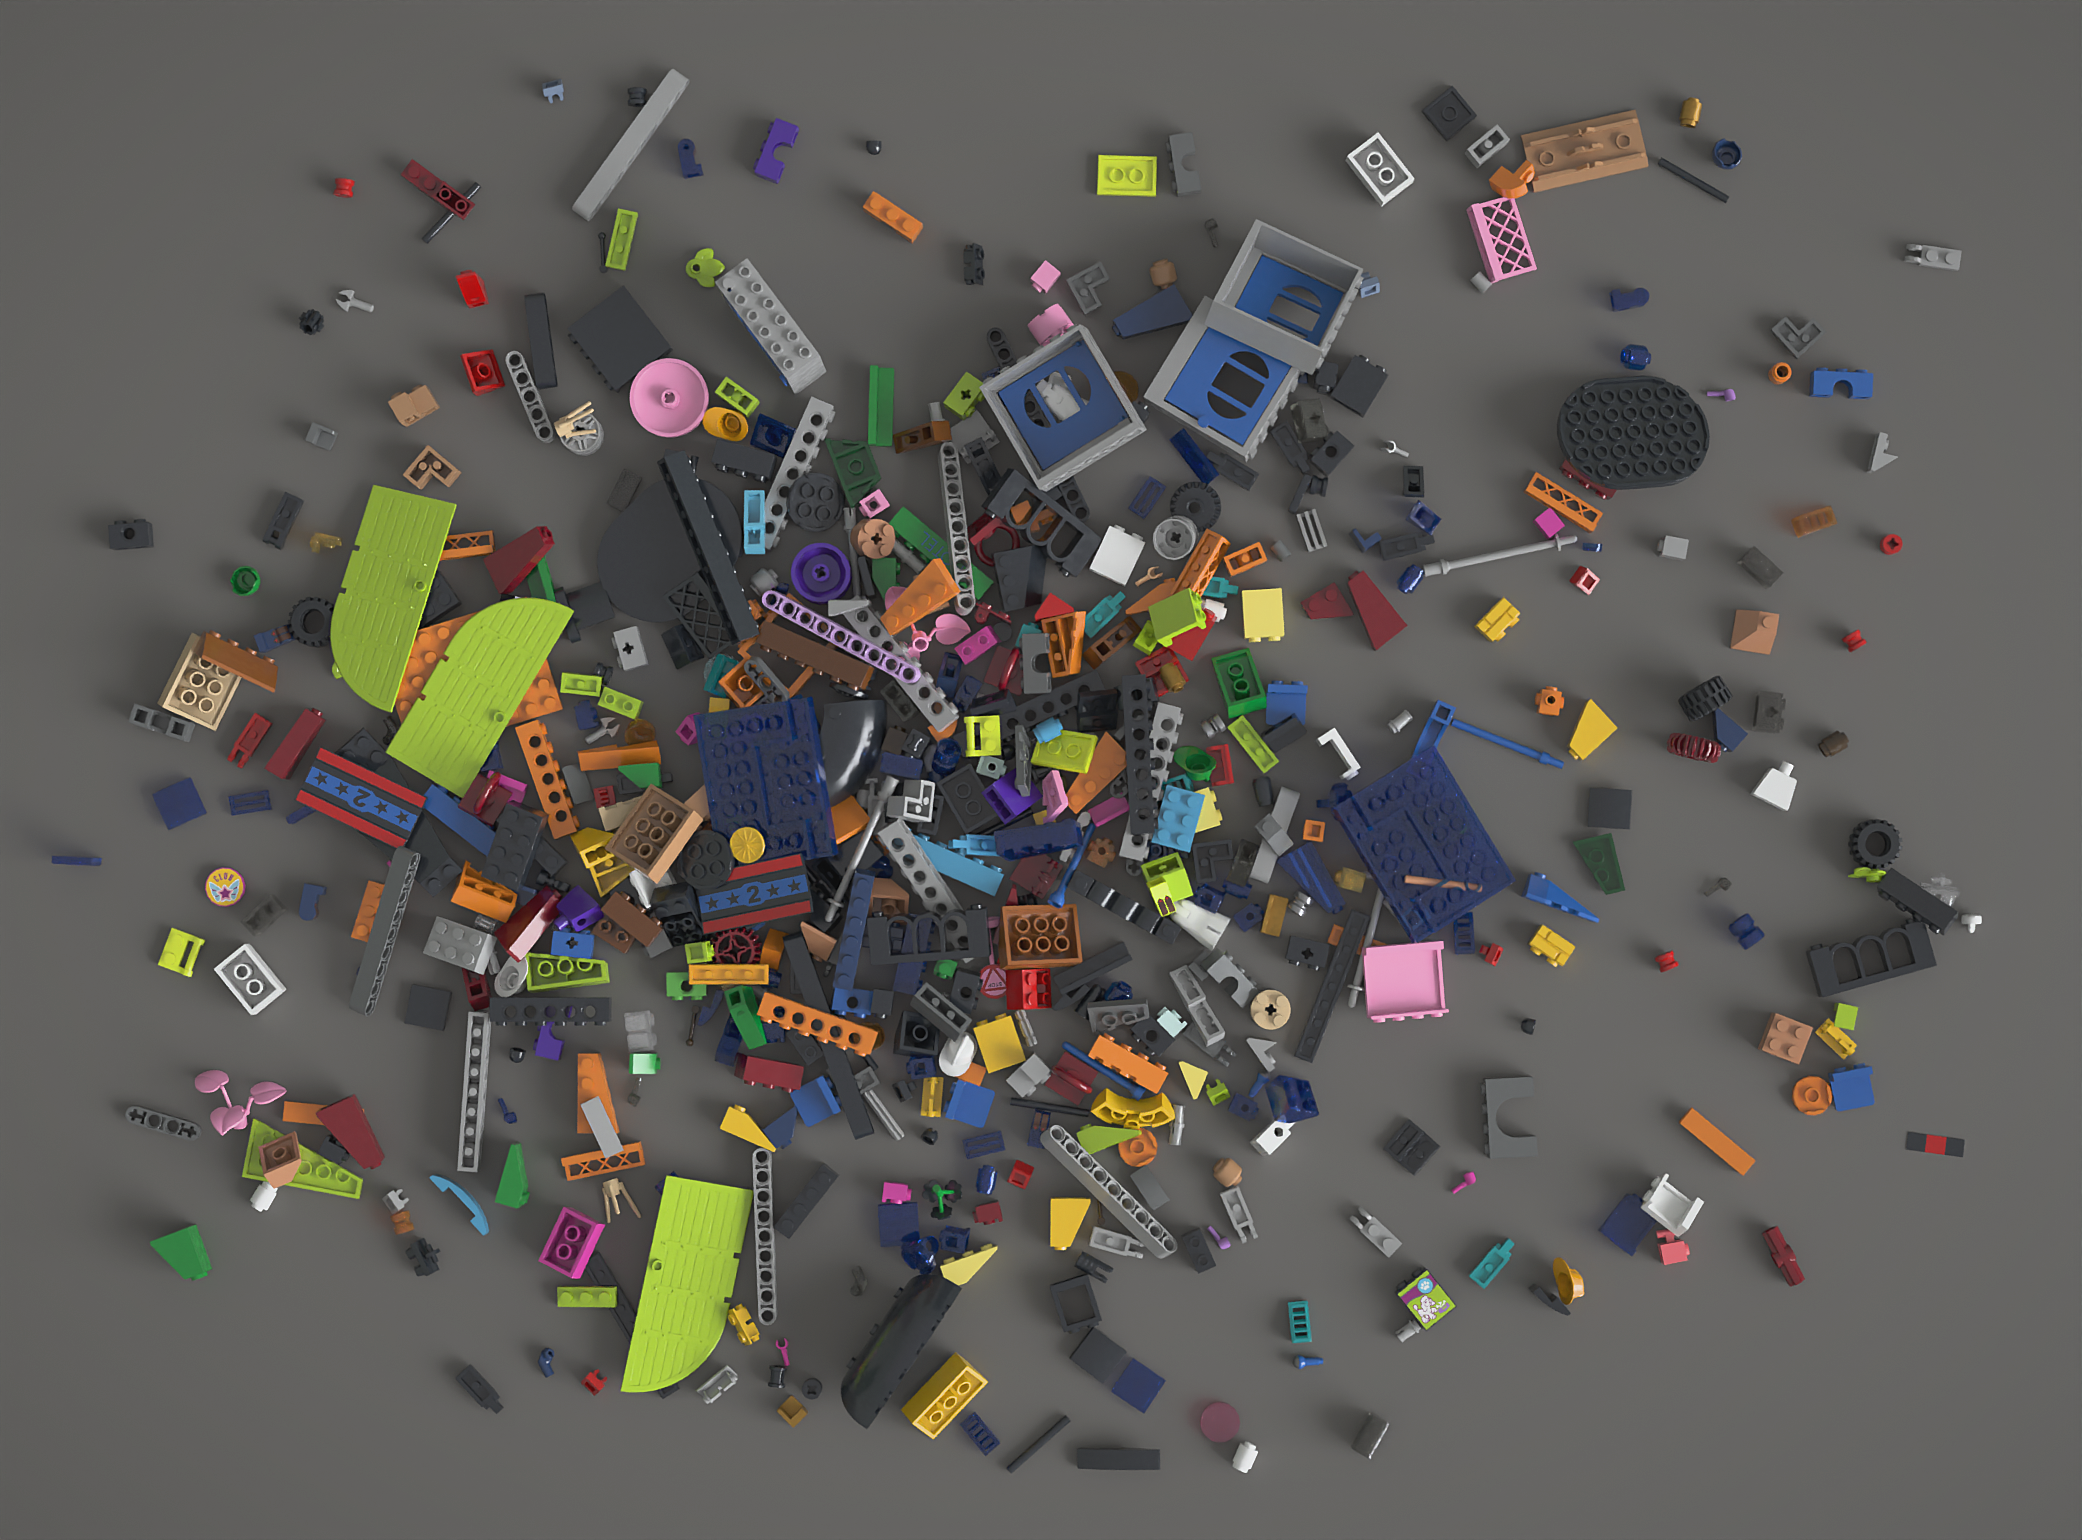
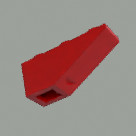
(472, 288)

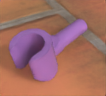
(1728, 394)
(1223, 1243)

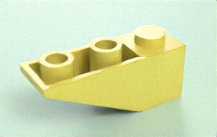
(963, 1268)

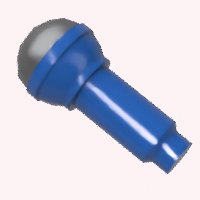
(1262, 1078)
(1300, 1361)

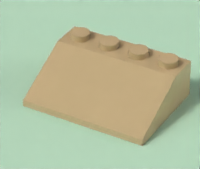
(198, 688)

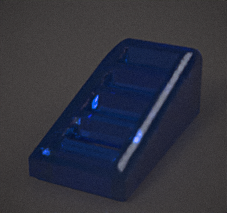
(1467, 949)
(992, 1445)

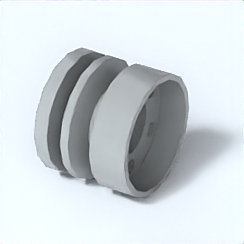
(588, 443)
(1173, 548)

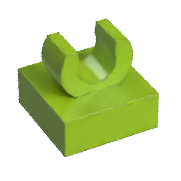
(1217, 1093)

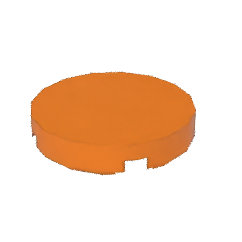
(1811, 1095)
(1138, 1150)

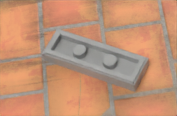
(602, 1127)

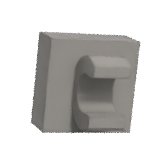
(393, 1201)

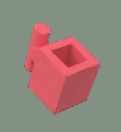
(1671, 1250)

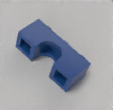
(1858, 383)

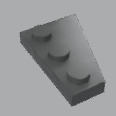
(1024, 753)
(1112, 1013)

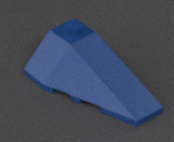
(1547, 893)

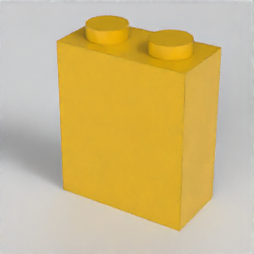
(999, 1043)

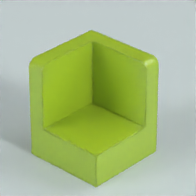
(1845, 1016)

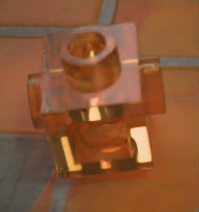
(1098, 859)

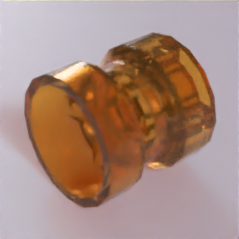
(404, 1226)

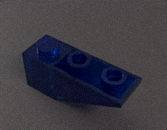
(729, 1043)

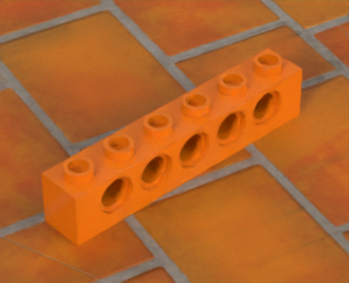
(525, 735)
(771, 1001)

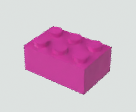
(571, 1242)

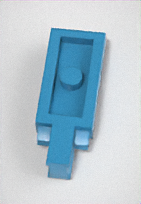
(974, 845)

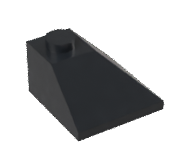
(916, 1036)

